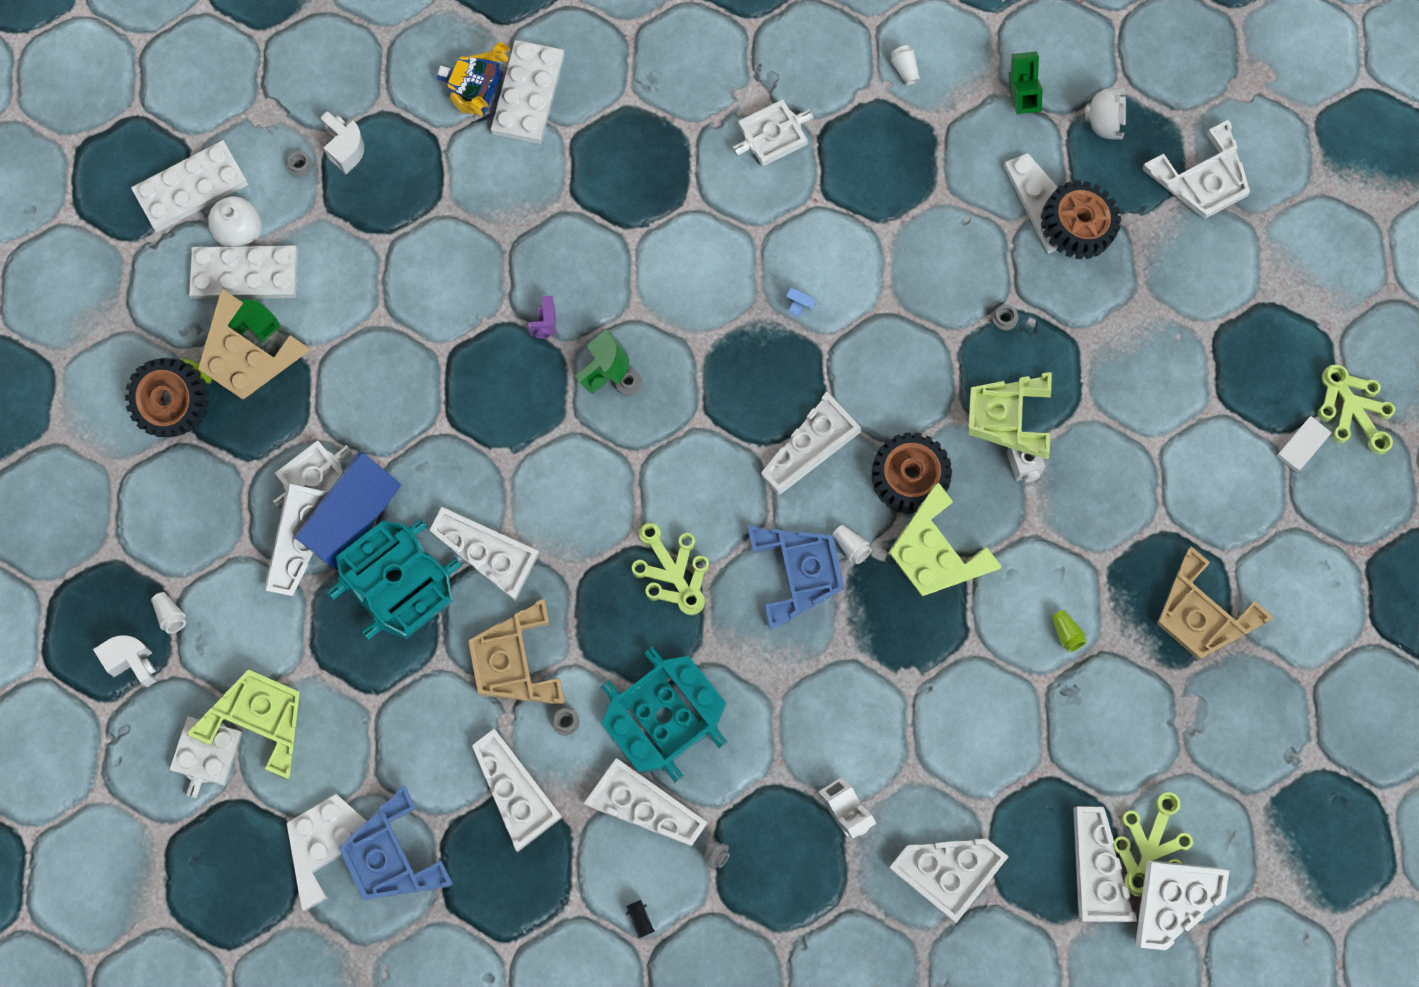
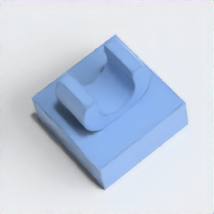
(800, 300)

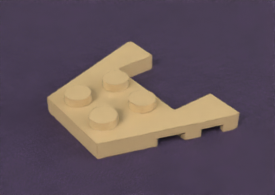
(237, 361)
(1197, 620)
(502, 661)

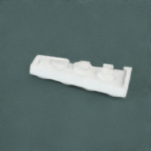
(820, 436)
(641, 803)
(1099, 878)

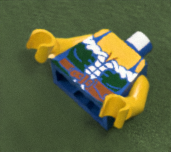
(474, 80)

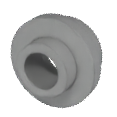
(296, 158)
(1008, 311)
(630, 389)
(562, 713)
(717, 855)

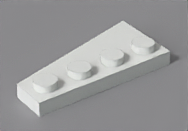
(1033, 189)
(489, 552)
(288, 555)
(517, 795)

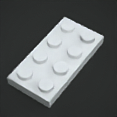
(527, 92)
(189, 186)
(244, 272)

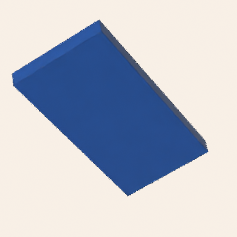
(347, 509)

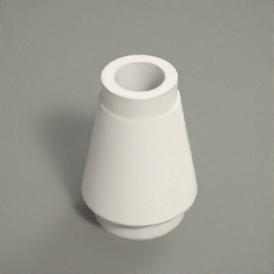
(905, 63)
(852, 544)
(168, 613)

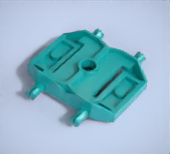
(364, 573)
(649, 697)

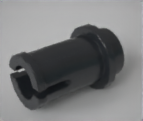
(639, 918)

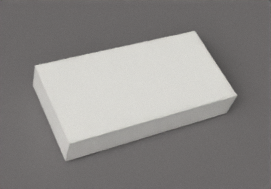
(1303, 444)

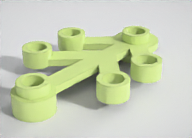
(1355, 406)
(673, 572)
(1149, 849)

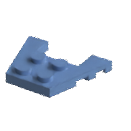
(809, 566)
(379, 861)

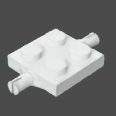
(772, 132)
(312, 469)
(205, 762)

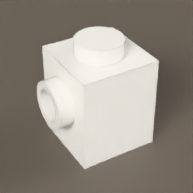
(1025, 465)

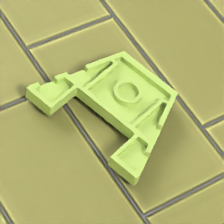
(997, 414)
(927, 555)
(261, 708)

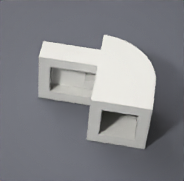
(347, 145)
(126, 652)
(846, 808)

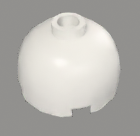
(1107, 113)
(234, 222)

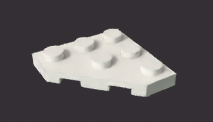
(949, 872)
(1176, 900)

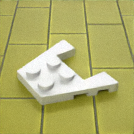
(1210, 184)
(316, 842)

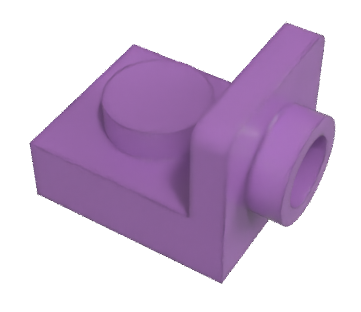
(547, 320)

